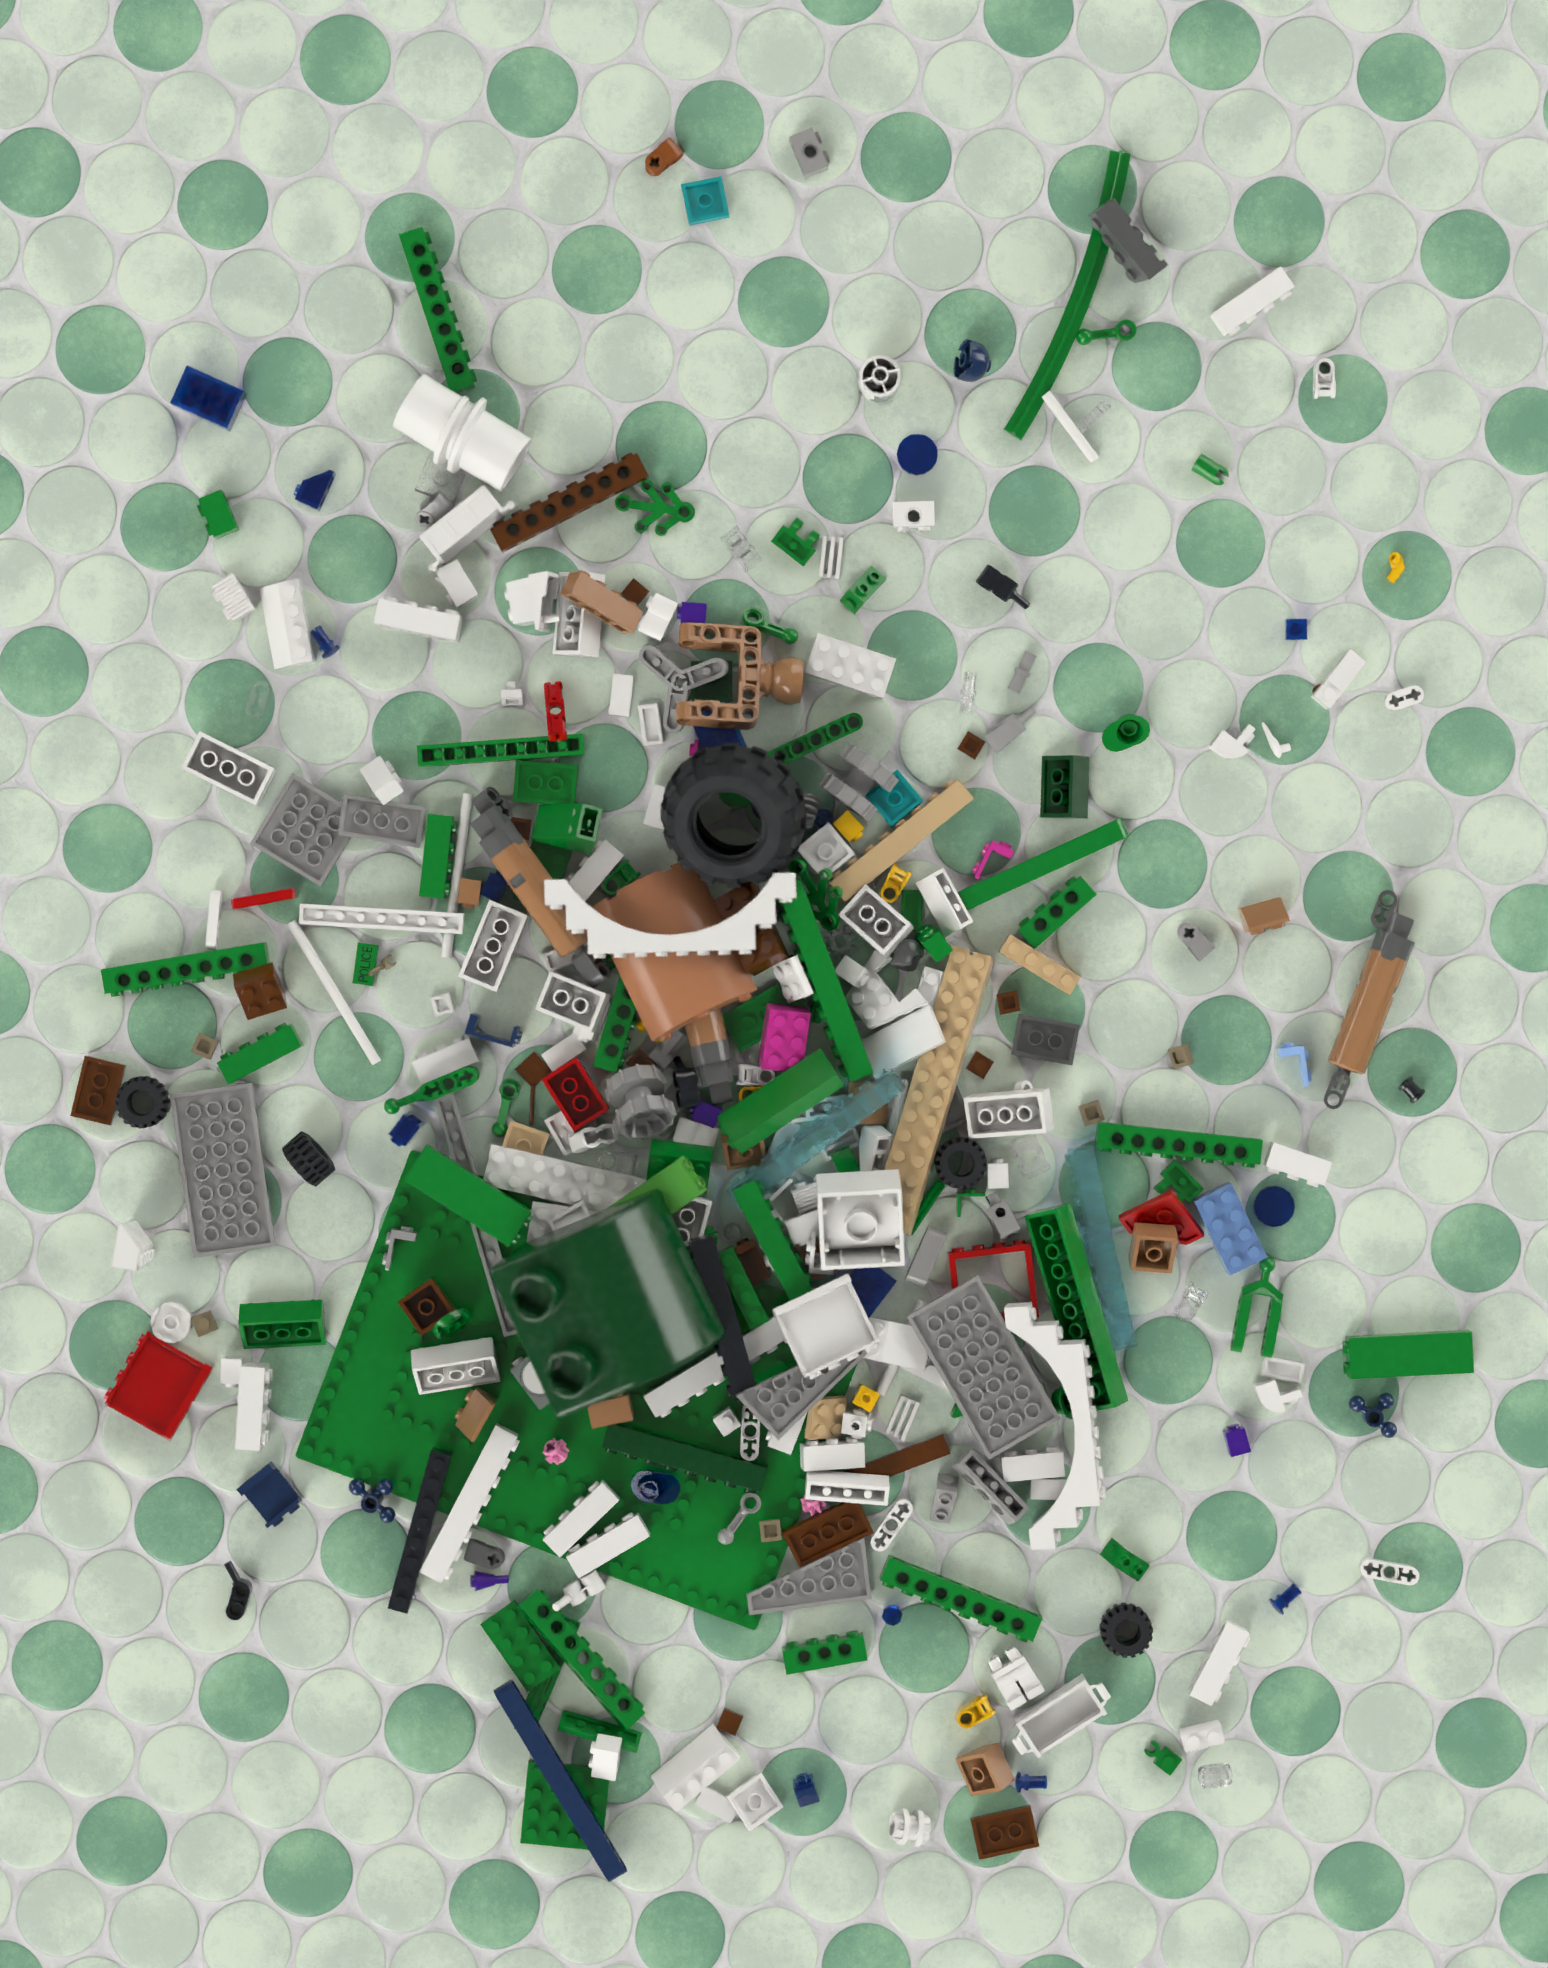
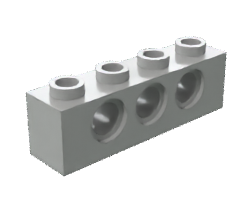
(990, 1486)

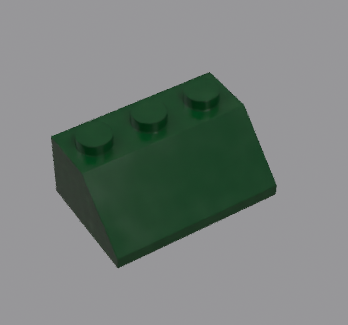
(1064, 787)

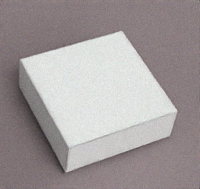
(442, 1004)

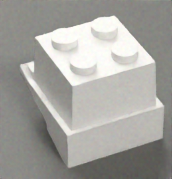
(533, 600)

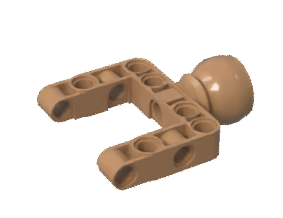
(755, 677)

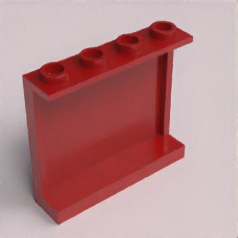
(157, 1386)

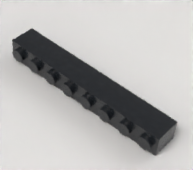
(732, 1345)
(420, 1530)

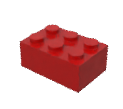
(575, 1094)

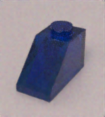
(314, 490)

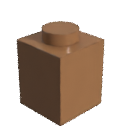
(470, 893)

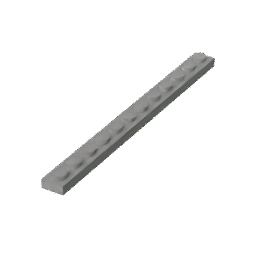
(462, 1154)

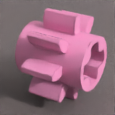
(555, 1451)
(813, 1506)

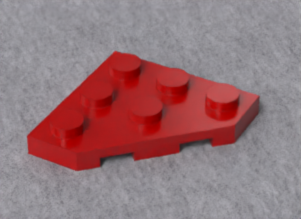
(1164, 1210)

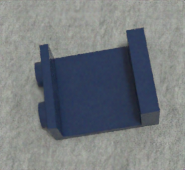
(471, 1029)
(270, 1494)

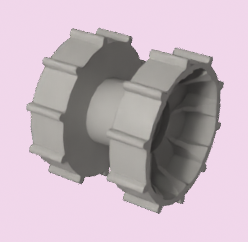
(858, 782)
(640, 1102)

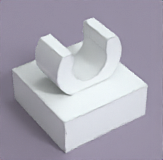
(512, 695)

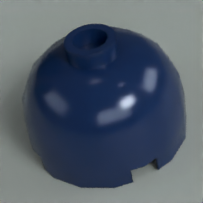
(972, 362)

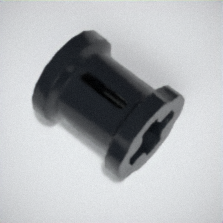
(1411, 1089)

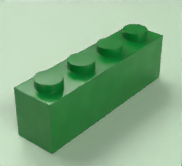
(437, 855)
(259, 1054)

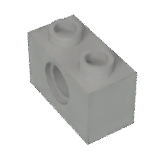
(809, 165)

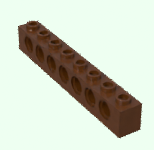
(500, 528)

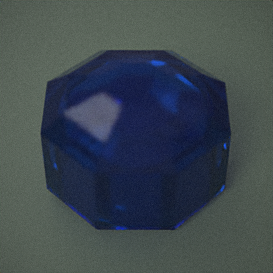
(892, 1615)

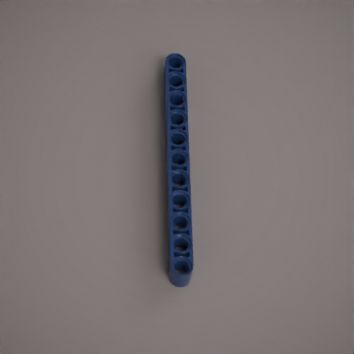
(560, 1780)

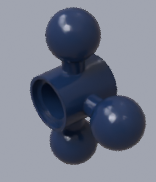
(1385, 1401)
(384, 1487)

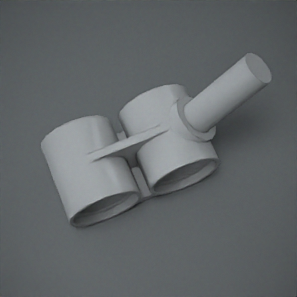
(1008, 730)

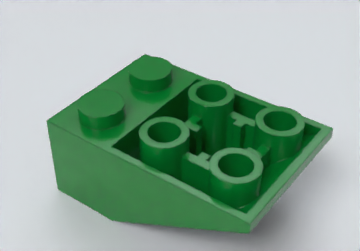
(568, 826)

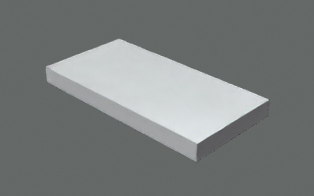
(903, 1040)

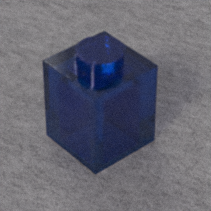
(494, 887)

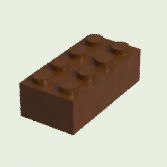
(769, 944)

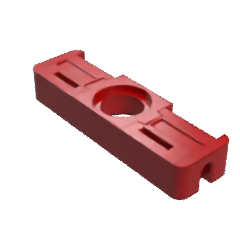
(556, 722)
(264, 898)

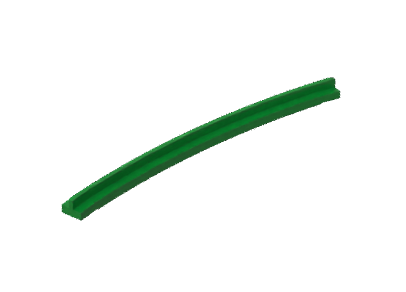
(1076, 306)

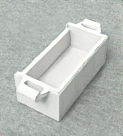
(463, 525)
(1059, 1715)

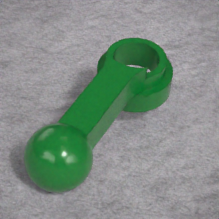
(1085, 336)
(788, 635)
(500, 1127)

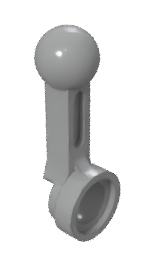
(726, 1535)

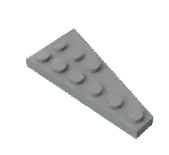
(826, 1581)

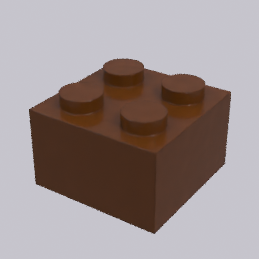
(260, 991)
(426, 1305)

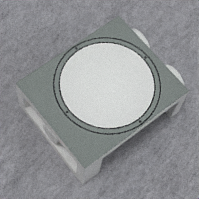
(526, 1376)

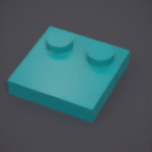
(705, 201)
(897, 803)

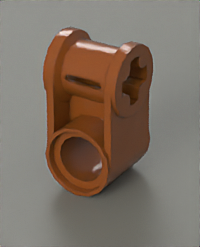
(666, 155)

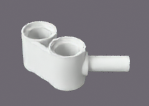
(578, 1590)

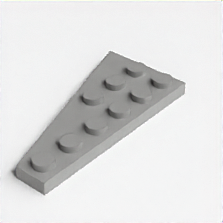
(789, 1396)

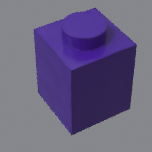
(692, 612)
(706, 1114)
(1236, 1440)

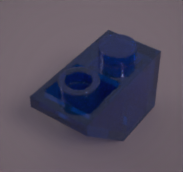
(805, 1789)

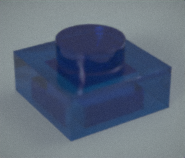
(1296, 629)

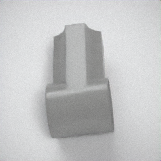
(666, 1050)

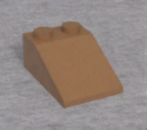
(475, 1413)

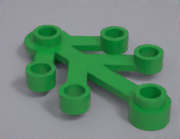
(658, 508)
(816, 896)

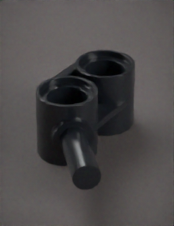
(1001, 586)
(686, 1081)
(236, 1598)

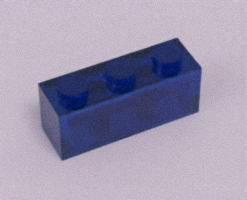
(406, 1129)

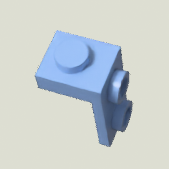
(1289, 1049)

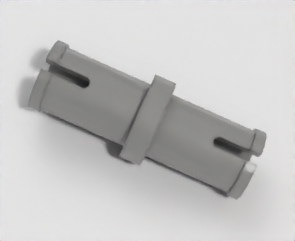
(1022, 672)

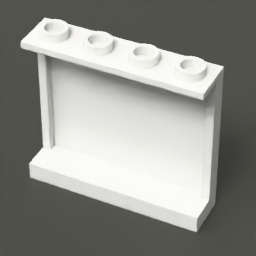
(826, 1327)

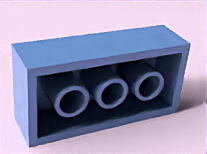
(1229, 1228)

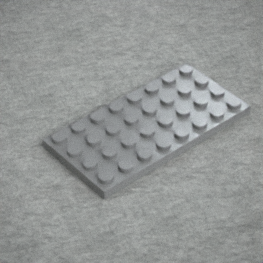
(222, 1170)
(983, 1367)

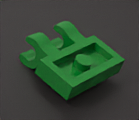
(793, 545)
(1180, 1180)

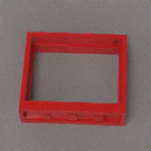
(998, 1248)

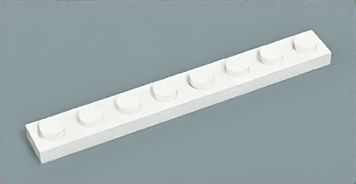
(381, 918)

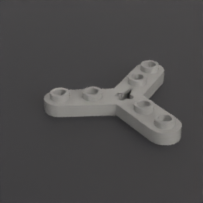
(669, 672)

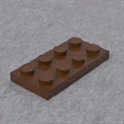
(827, 1532)

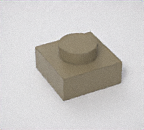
(204, 1046)
(1180, 1056)
(1091, 1112)
(204, 1323)
(770, 1530)

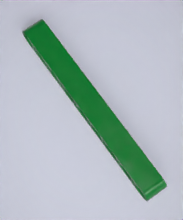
(1043, 864)

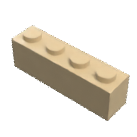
(1039, 964)

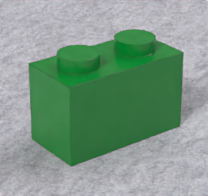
(218, 514)
(933, 942)

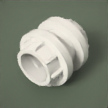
(909, 1827)

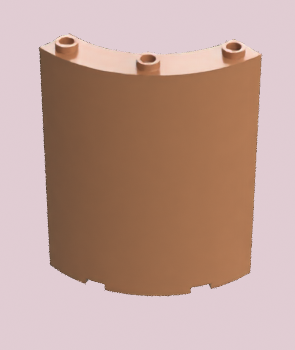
(673, 987)

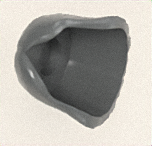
(907, 955)

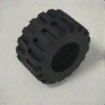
(124, 1103)
(308, 1159)
(942, 1163)
(1132, 1646)

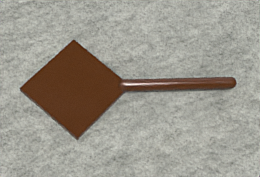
(532, 1071)

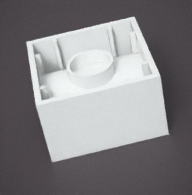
(860, 1219)

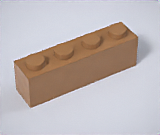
(601, 601)

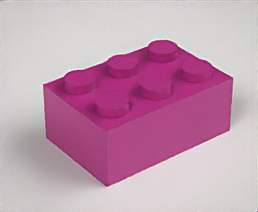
(783, 1036)

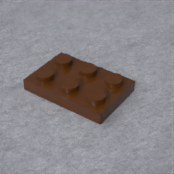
(97, 1090)
(1004, 1832)

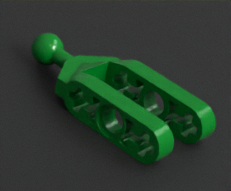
(392, 1105)
(1264, 1288)

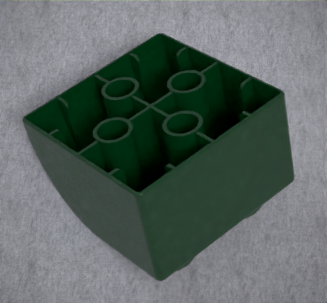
(607, 1303)

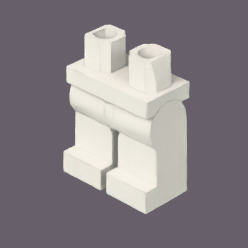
(1010, 1672)

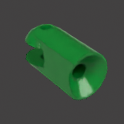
(1208, 469)

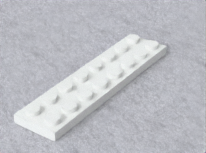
(556, 1178)

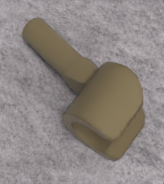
(384, 965)

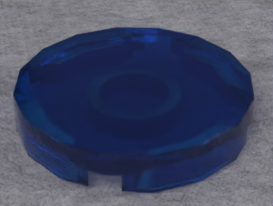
(917, 454)
(1274, 1206)

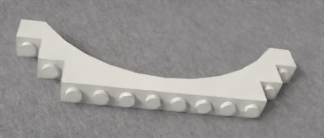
(612, 938)
(1071, 1366)

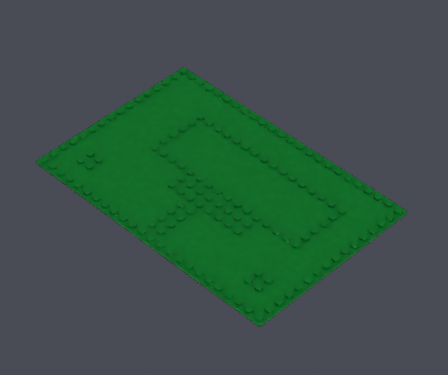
(379, 1427)

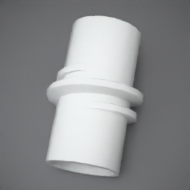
(462, 433)

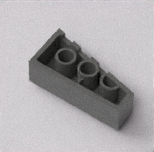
(1126, 242)

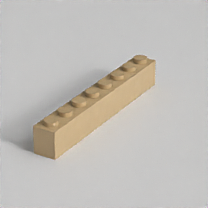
(901, 840)

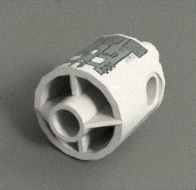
(889, 377)

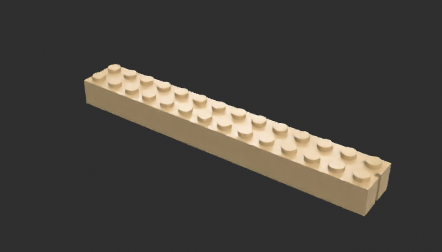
(937, 1077)

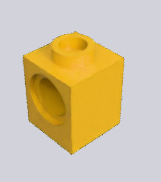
(848, 827)
(865, 1398)

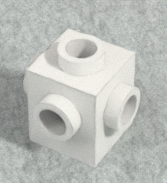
(856, 1423)

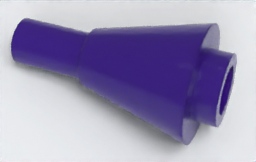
(484, 1580)

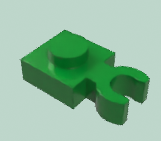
(1165, 1758)

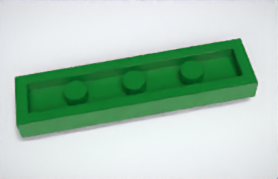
(589, 1728)

